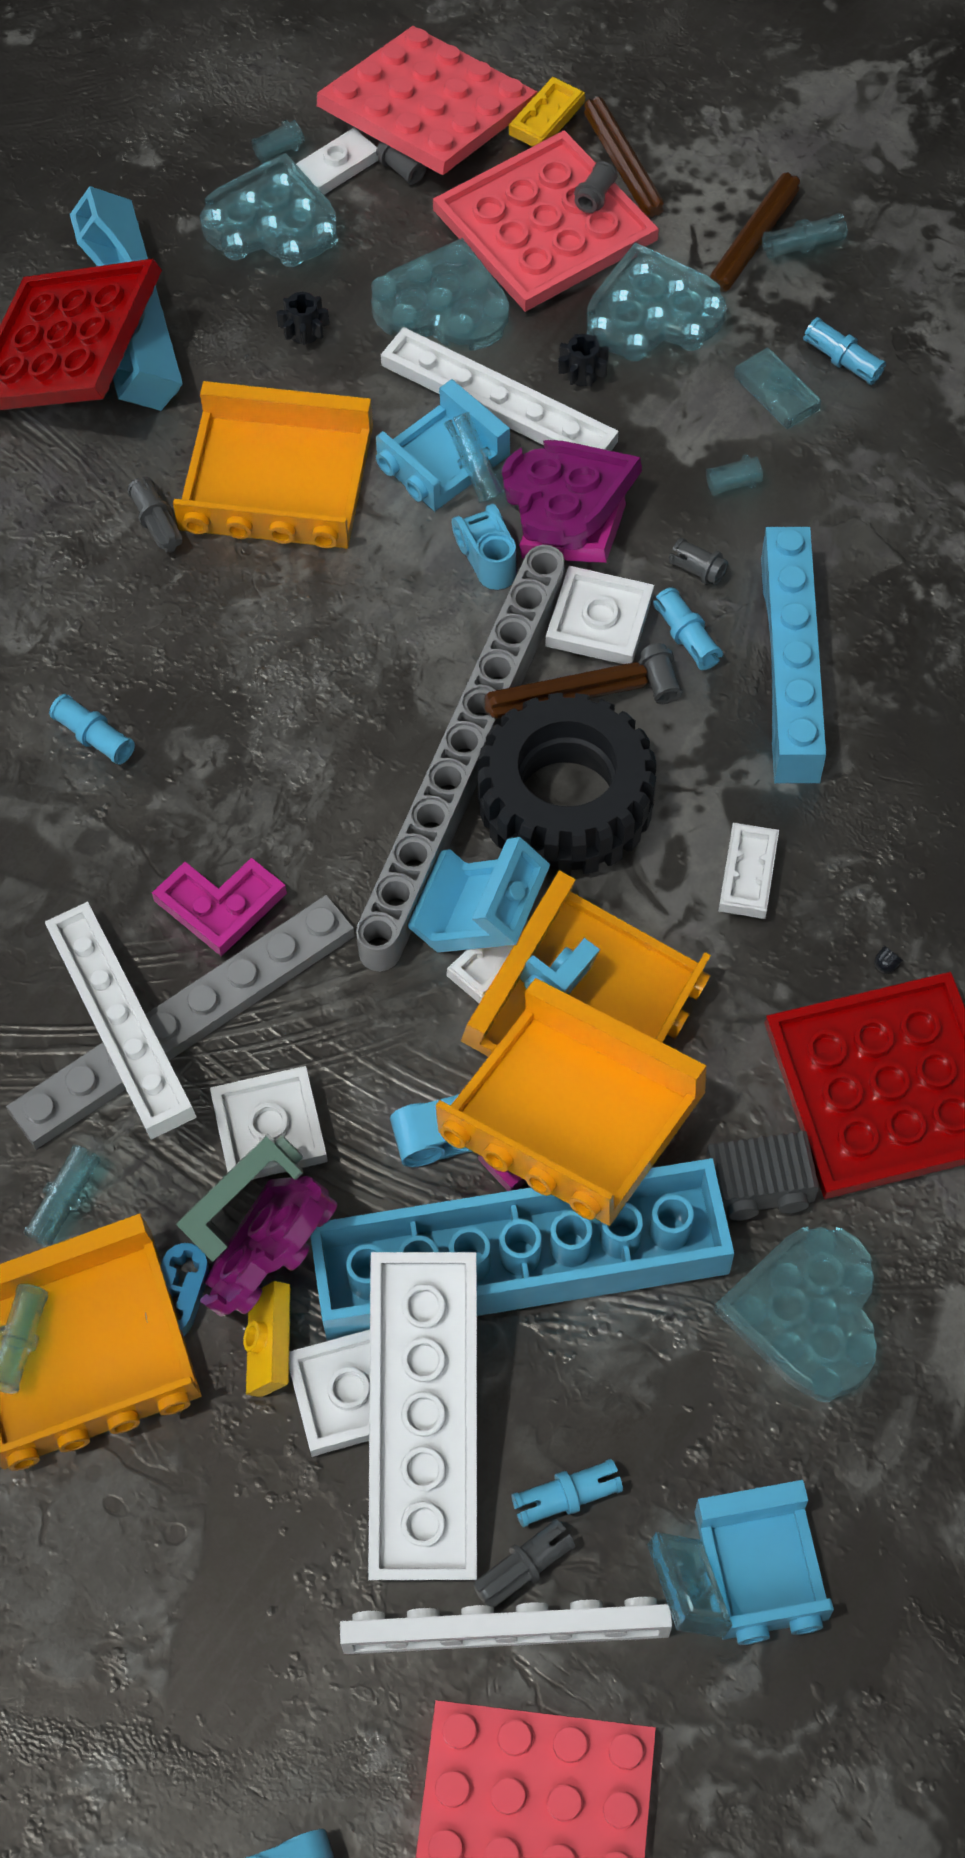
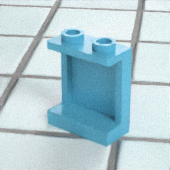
(426, 456)
(479, 901)
(764, 1560)

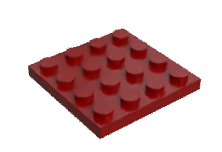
(71, 332)
(877, 1082)

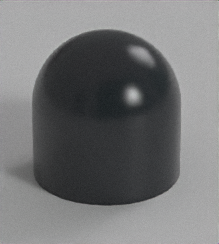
(887, 961)

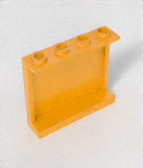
(276, 465)
(629, 980)
(574, 1103)
(95, 1351)

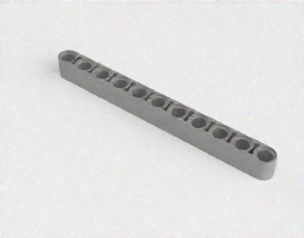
(534, 587)

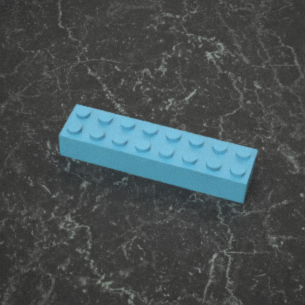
(535, 1245)

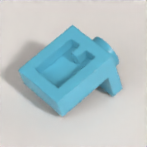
(566, 969)

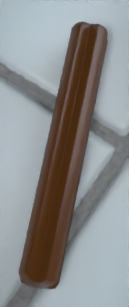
(623, 157)
(751, 235)
(592, 683)

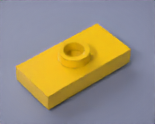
(547, 112)
(268, 1341)

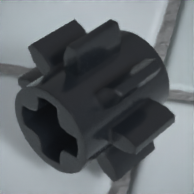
(303, 318)
(583, 360)

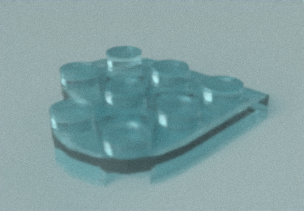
(270, 211)
(442, 297)
(654, 302)
(807, 1312)

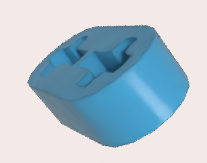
(193, 1285)

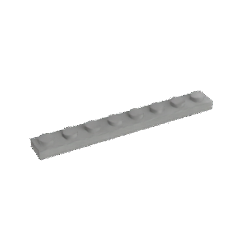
(186, 1017)

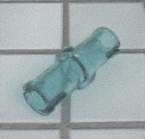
(804, 236)
(474, 457)
(62, 1196)
(19, 1335)

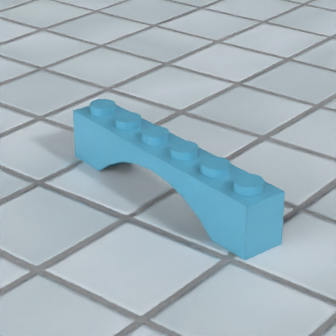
(111, 235)
(795, 660)

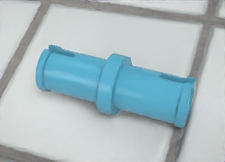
(844, 351)
(687, 628)
(92, 729)
(567, 1492)

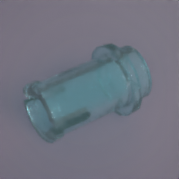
(278, 141)
(734, 475)

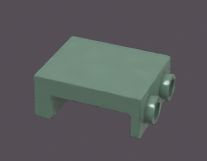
(197, 1220)

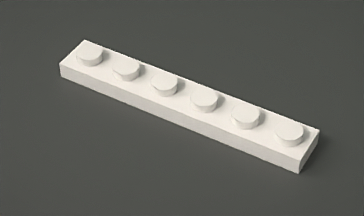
(508, 400)
(120, 1021)
(482, 1627)

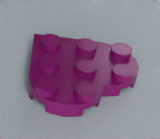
(567, 489)
(266, 1240)

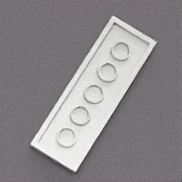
(423, 1416)

